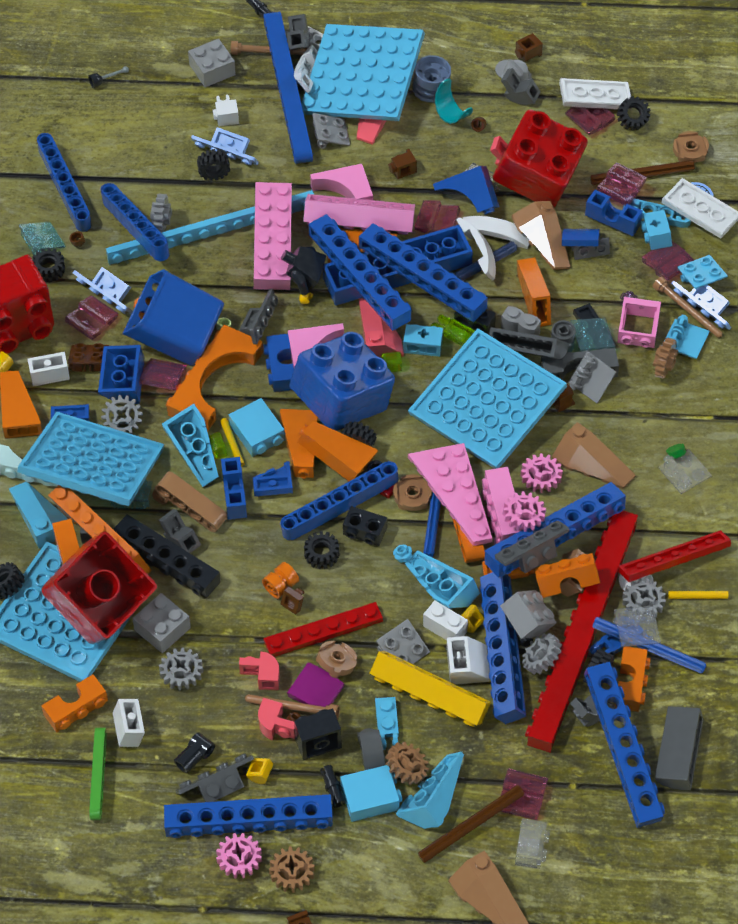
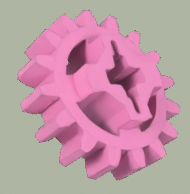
(541, 473)
(524, 511)
(247, 849)

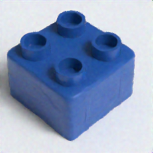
(342, 381)

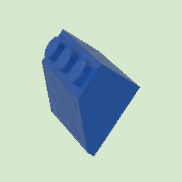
(121, 372)

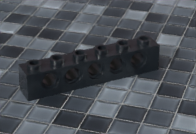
(176, 556)

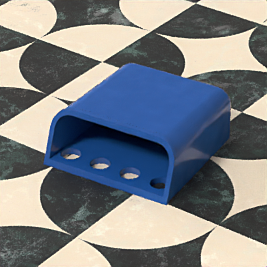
(176, 319)

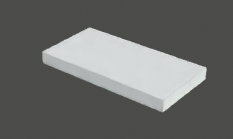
(593, 93)
(701, 208)

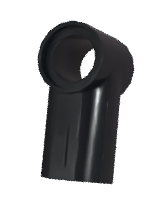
(197, 748)

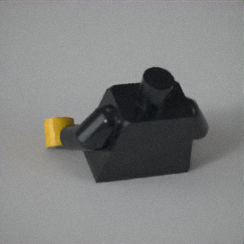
(305, 269)

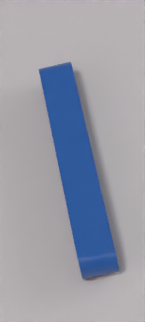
(64, 182)
(135, 222)
(383, 476)

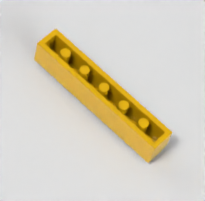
(430, 687)

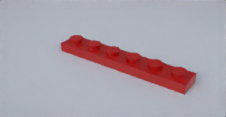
(674, 556)
(323, 629)

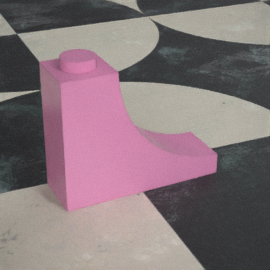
(347, 181)
(308, 337)

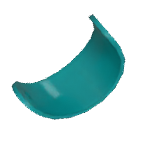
(446, 105)

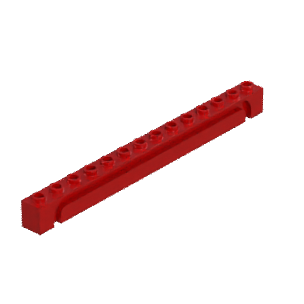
(580, 633)

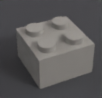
(211, 62)
(528, 614)
(161, 623)

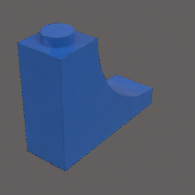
(476, 186)

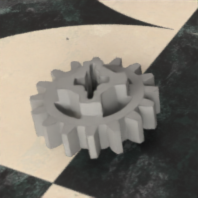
(161, 212)
(127, 408)
(642, 596)
(541, 653)
(180, 672)

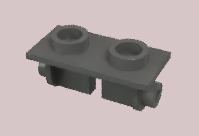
(582, 252)

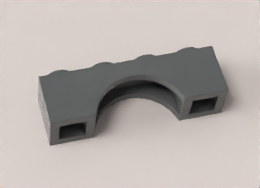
(571, 361)

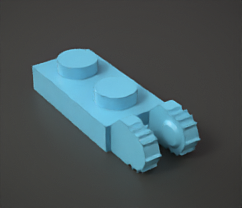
(387, 719)

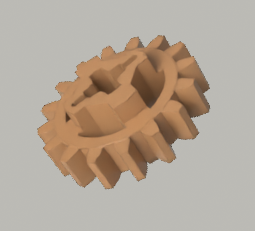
(665, 358)
(407, 763)
(281, 870)

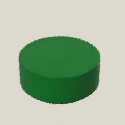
(676, 450)

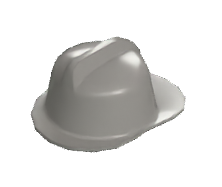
(518, 65)

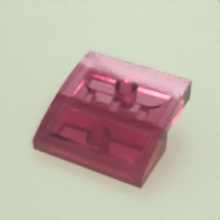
(590, 119)
(622, 184)
(435, 216)
(667, 260)
(91, 317)
(163, 374)
(534, 790)

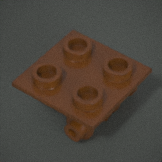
(85, 355)

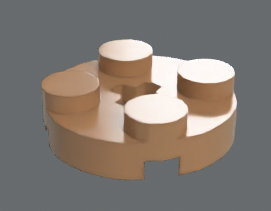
(681, 149)
(412, 502)
(327, 658)

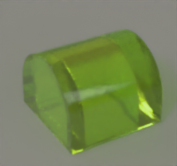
(393, 361)
(217, 445)

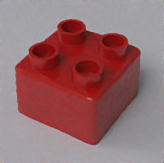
(540, 158)
(23, 304)
(98, 588)

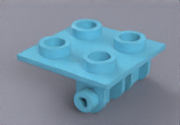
(701, 272)
(687, 336)

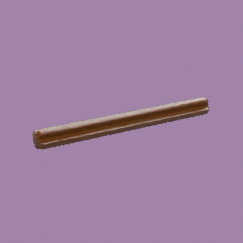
(651, 171)
(471, 823)

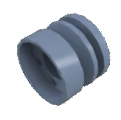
(428, 75)

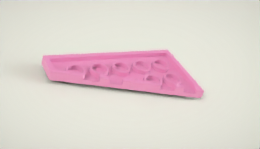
(454, 485)

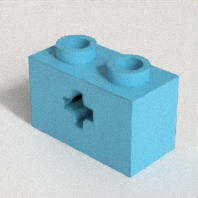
(656, 229)
(423, 340)

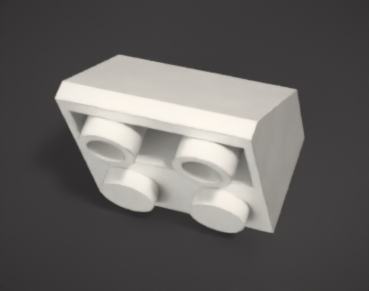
(467, 660)

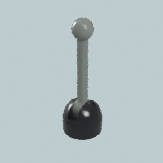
(96, 80)

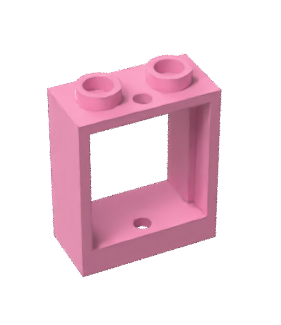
(642, 308)

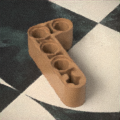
(190, 501)

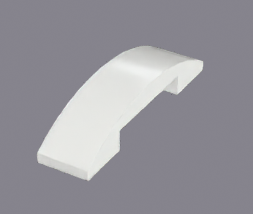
(304, 68)
(498, 228)
(487, 262)

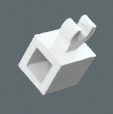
(226, 112)

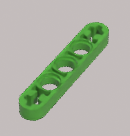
(98, 770)

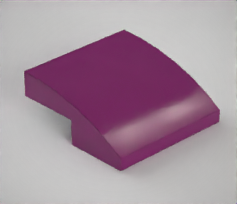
(315, 687)

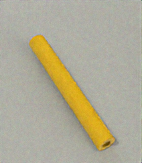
(231, 439)
(697, 594)

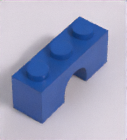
(600, 209)
(278, 350)
(234, 488)

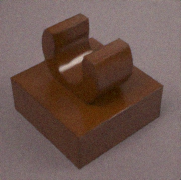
(292, 599)

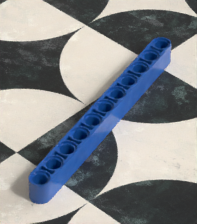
(288, 88)

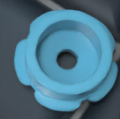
(402, 553)

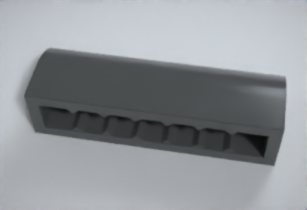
(531, 343)
(679, 747)

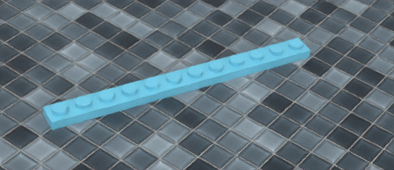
(198, 230)

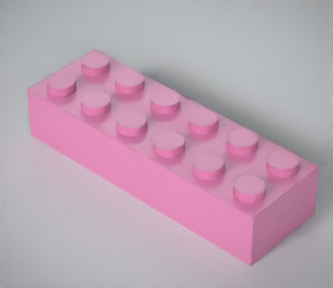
(361, 212)
(272, 235)

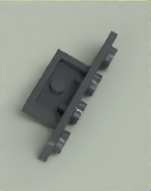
(258, 318)
(534, 549)
(218, 783)

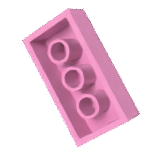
(496, 490)

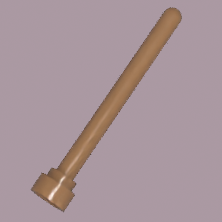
(238, 48)
(661, 285)
(295, 705)

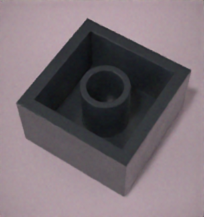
(317, 734)

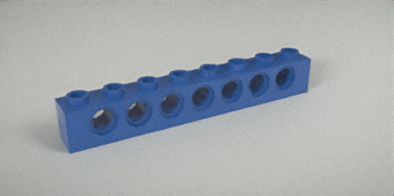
(360, 272)
(423, 272)
(578, 516)
(502, 650)
(238, 809)
(642, 814)

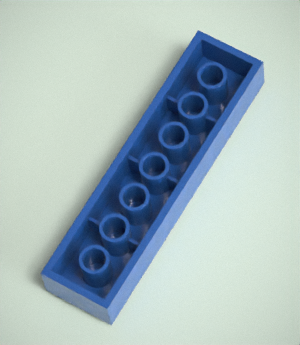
(444, 247)

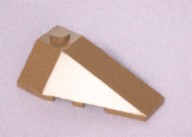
(542, 227)
(587, 454)
(486, 891)

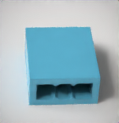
(257, 427)
(370, 793)

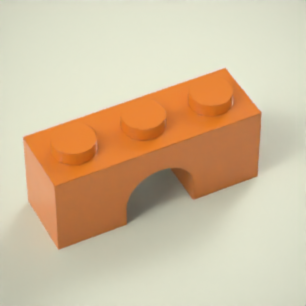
(581, 568)
(634, 663)
(62, 714)

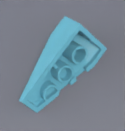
(191, 439)
(36, 512)
(442, 581)
(434, 798)

